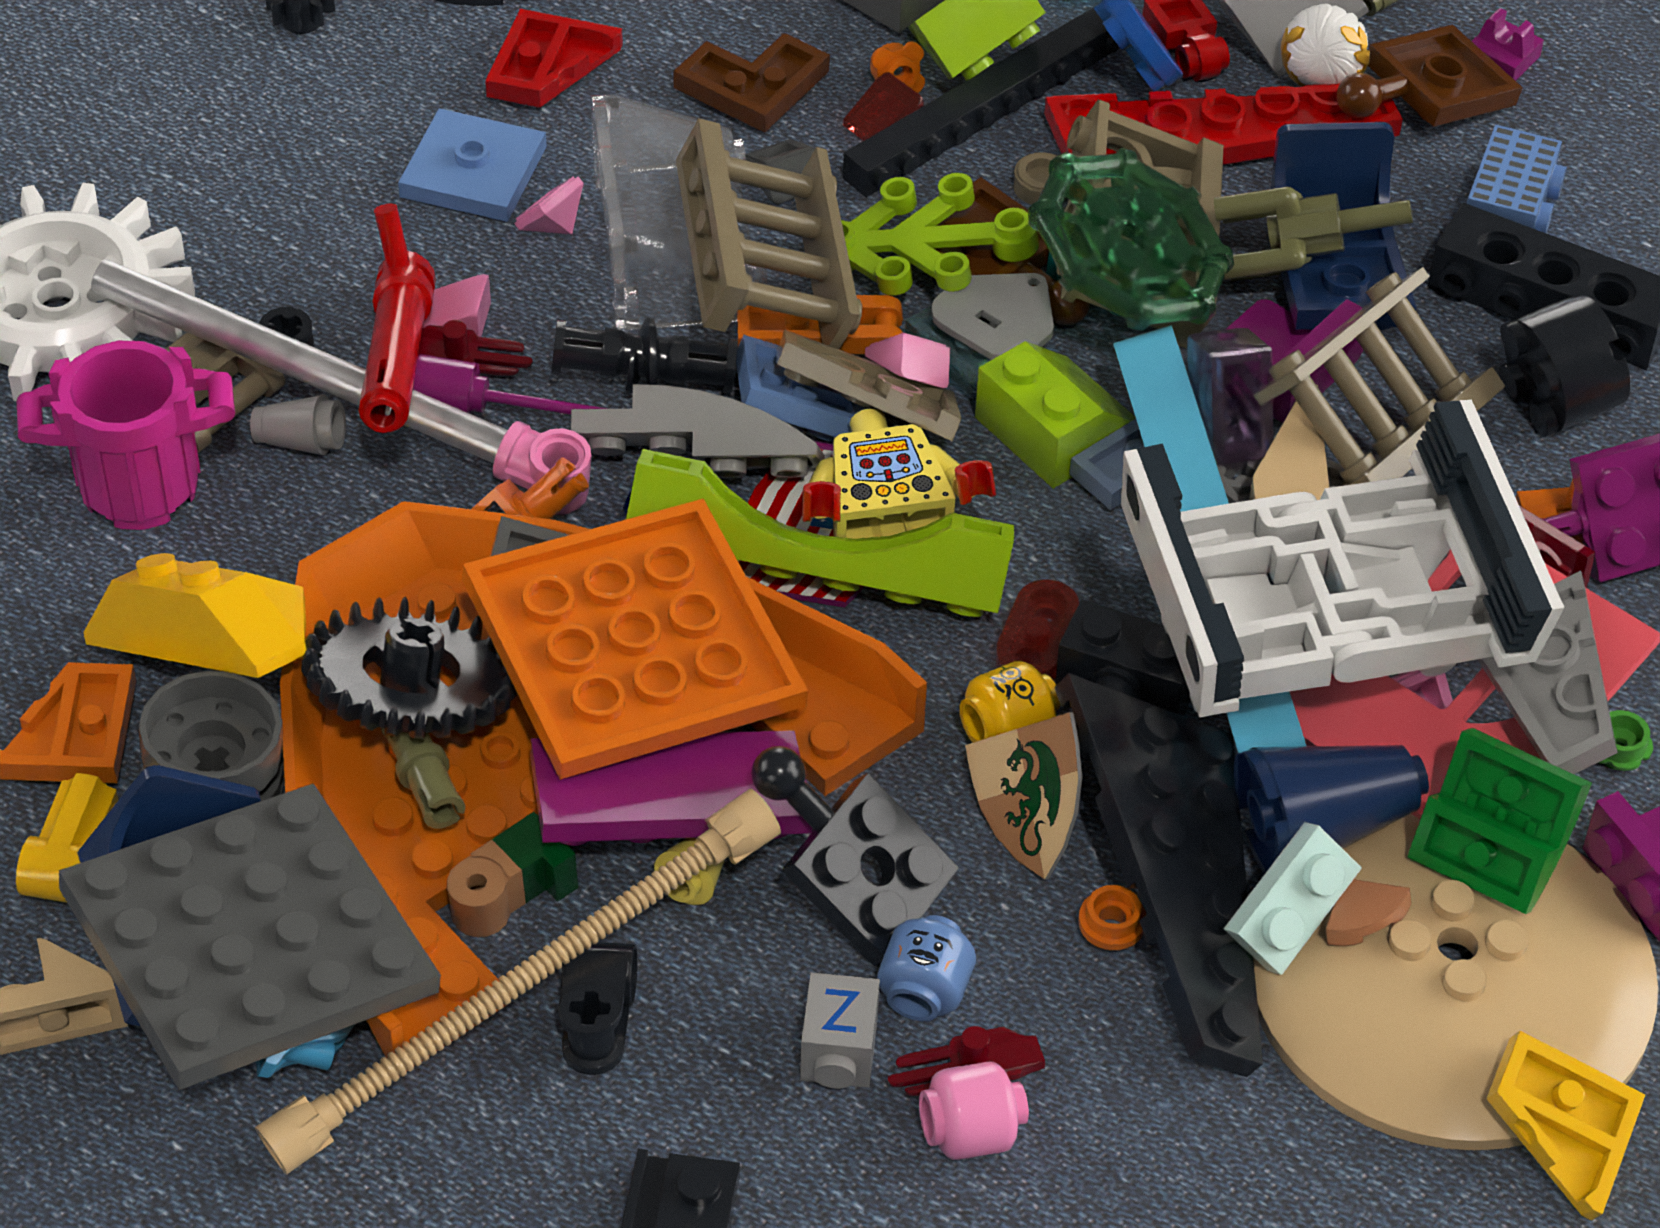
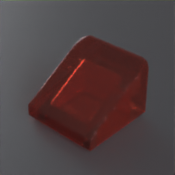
(882, 106)

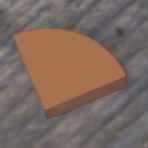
(1365, 910)

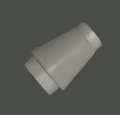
(301, 424)

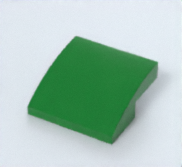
(1499, 820)

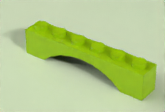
(947, 561)

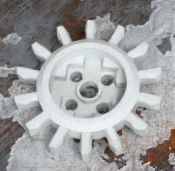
(55, 258)

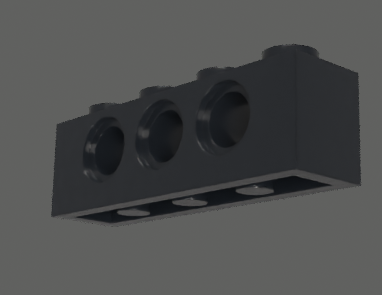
(1524, 269)

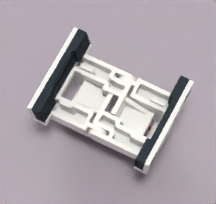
(1351, 569)

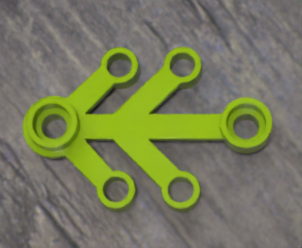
(919, 235)

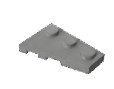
(1563, 693)

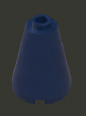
(1336, 787)

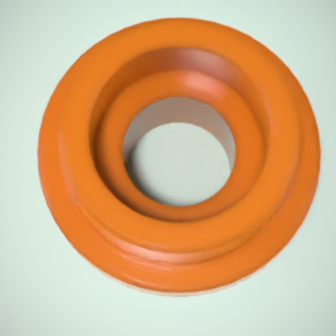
(1116, 904)

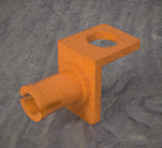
(542, 499)

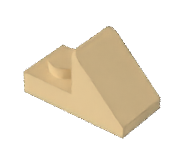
(67, 1005)

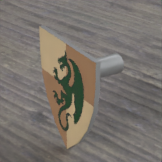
(1030, 789)

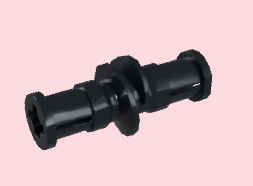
(644, 355)

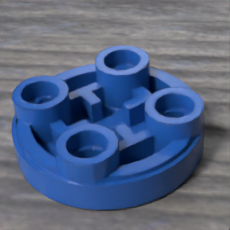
(1147, 51)

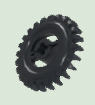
(410, 662)

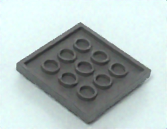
(247, 935)

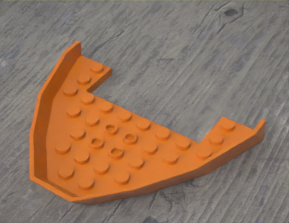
(855, 714)

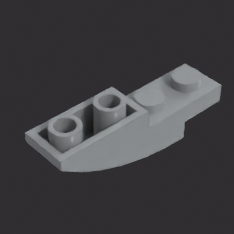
(720, 429)

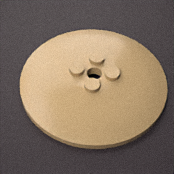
(1418, 1037)

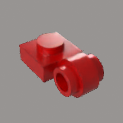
(1192, 31)

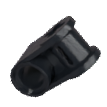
(596, 1006)

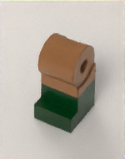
(507, 876)

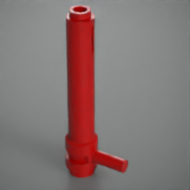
(401, 306)

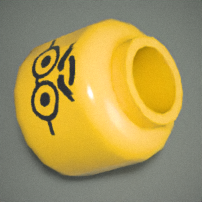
(1007, 700)

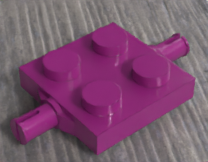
(1616, 507)

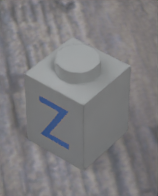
(839, 1030)

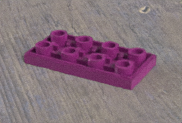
(656, 793)

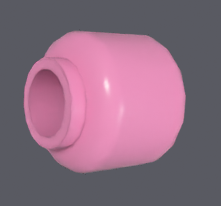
(972, 1110)

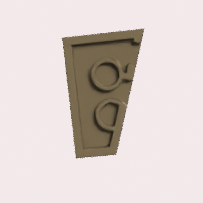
(869, 384)

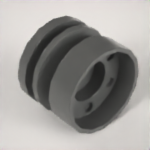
(215, 729)

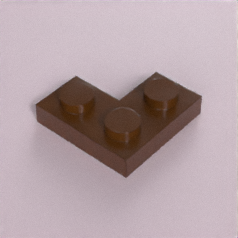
(756, 90)

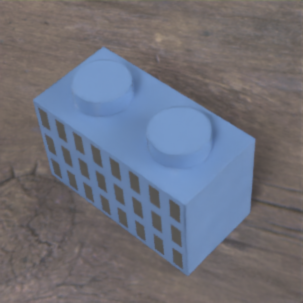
(1519, 177)

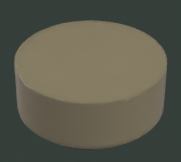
(1031, 175)

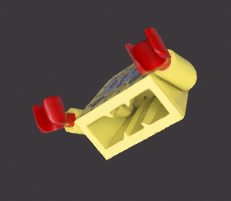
(889, 480)

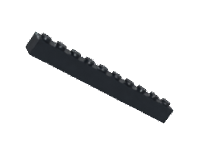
(977, 103)

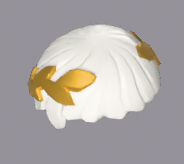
(1324, 46)

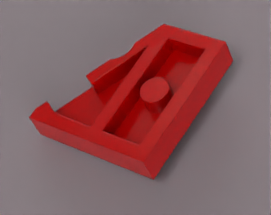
(548, 56)

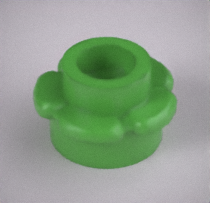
(1631, 740)

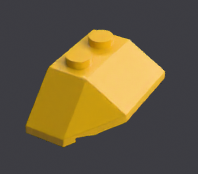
(201, 616)

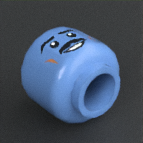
(926, 968)

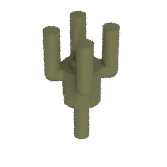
(1300, 227)

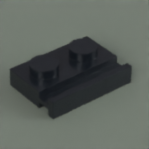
(681, 1192)

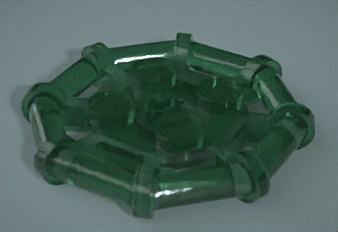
(1091, 245)

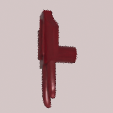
(460, 343)
(1012, 1051)

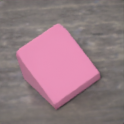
(462, 301)
(913, 358)

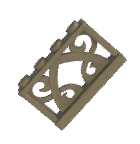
(1172, 156)

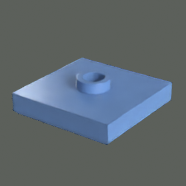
(472, 165)

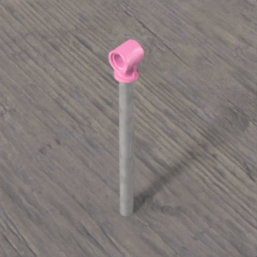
(516, 452)

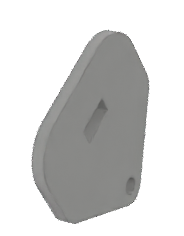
(1009, 303)

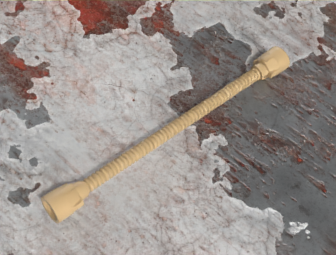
(305, 1127)

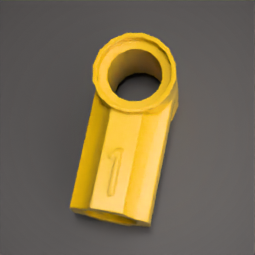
(73, 817)

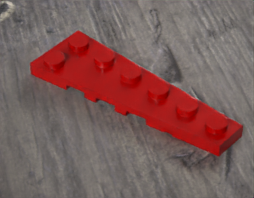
(1240, 123)

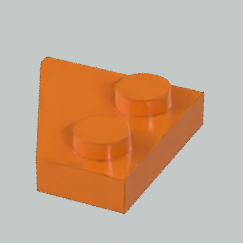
(74, 726)

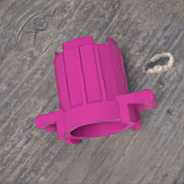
(128, 426)

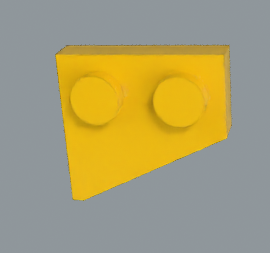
(1566, 1118)

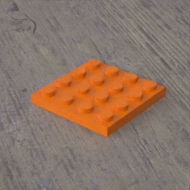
(633, 637)

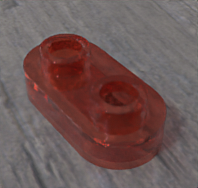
(1027, 632)

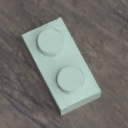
(1292, 898)

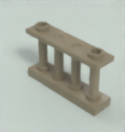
(722, 251)
(1393, 442)

